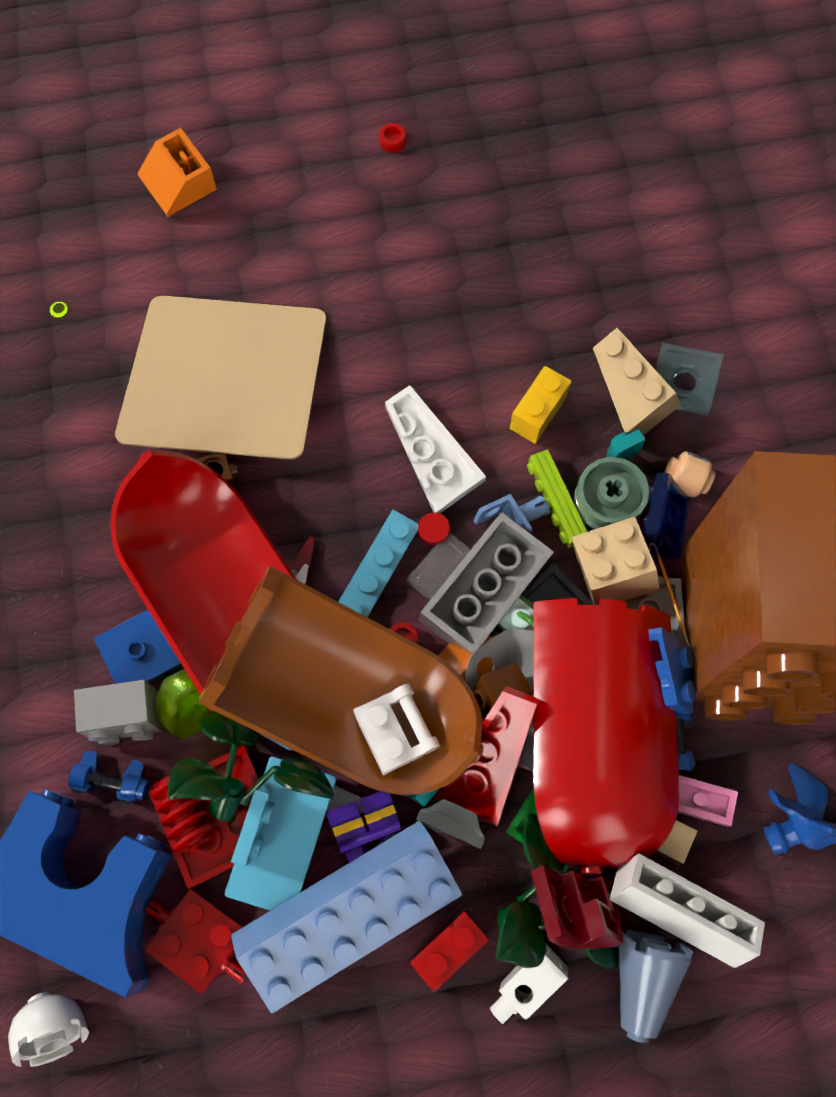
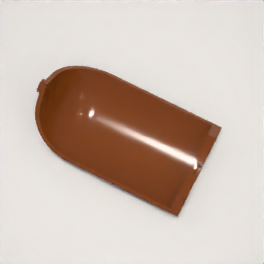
(309, 661)

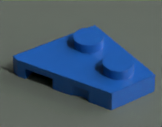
(675, 671)

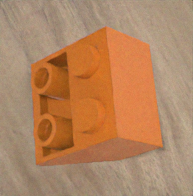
(176, 173)

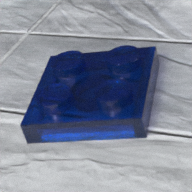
(667, 515)

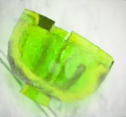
(179, 706)

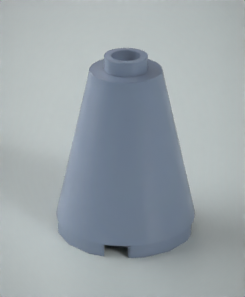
(649, 982)

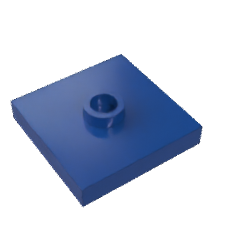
(137, 650)

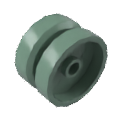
(610, 492)

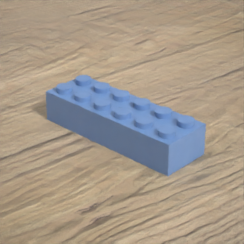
(344, 916)

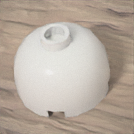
(46, 1029)

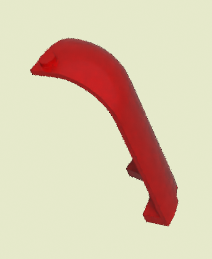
(190, 553)
(602, 733)

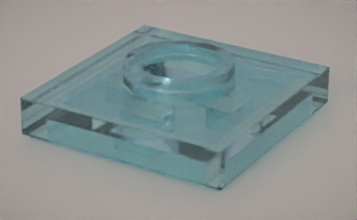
(701, 364)

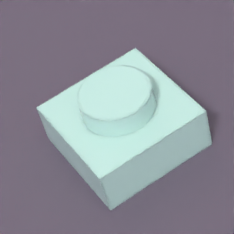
(512, 621)

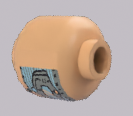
(691, 473)

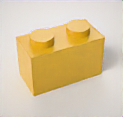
(540, 404)

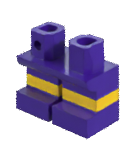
(350, 828)

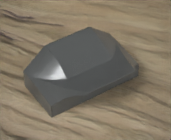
(453, 822)

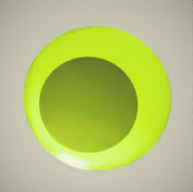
(58, 309)

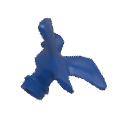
(804, 816)

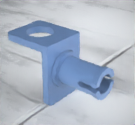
(519, 514)

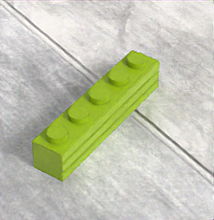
(557, 496)

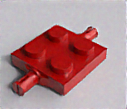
(195, 941)

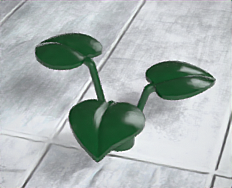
(199, 780)
(520, 923)

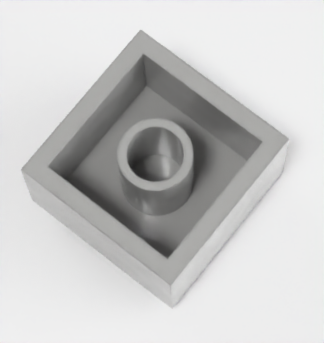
(117, 712)

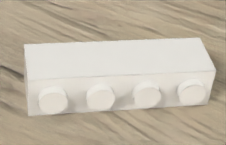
(687, 911)

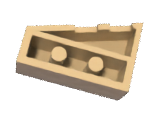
(634, 385)

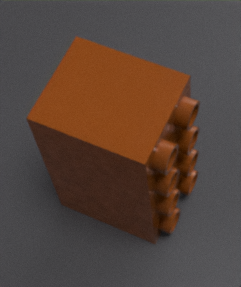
(765, 592)

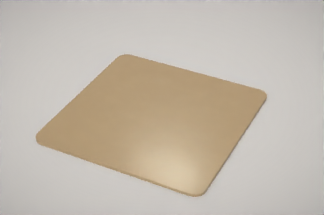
(223, 378)

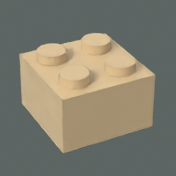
(616, 562)

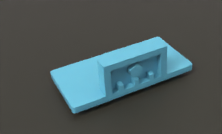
(276, 844)

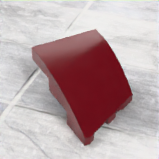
(577, 909)

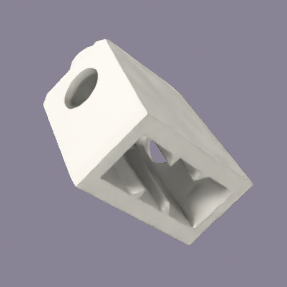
(542, 980)

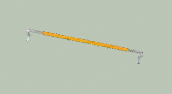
(670, 592)

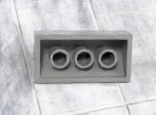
(485, 585)

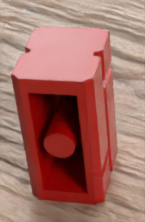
(449, 951)

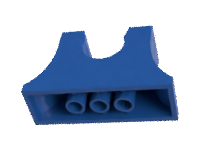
(85, 928)

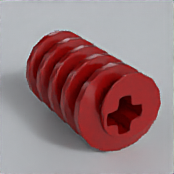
(183, 817)

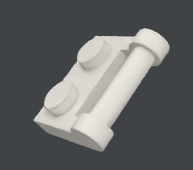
(385, 733)

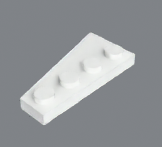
(436, 456)

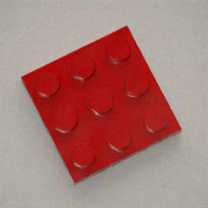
(216, 854)

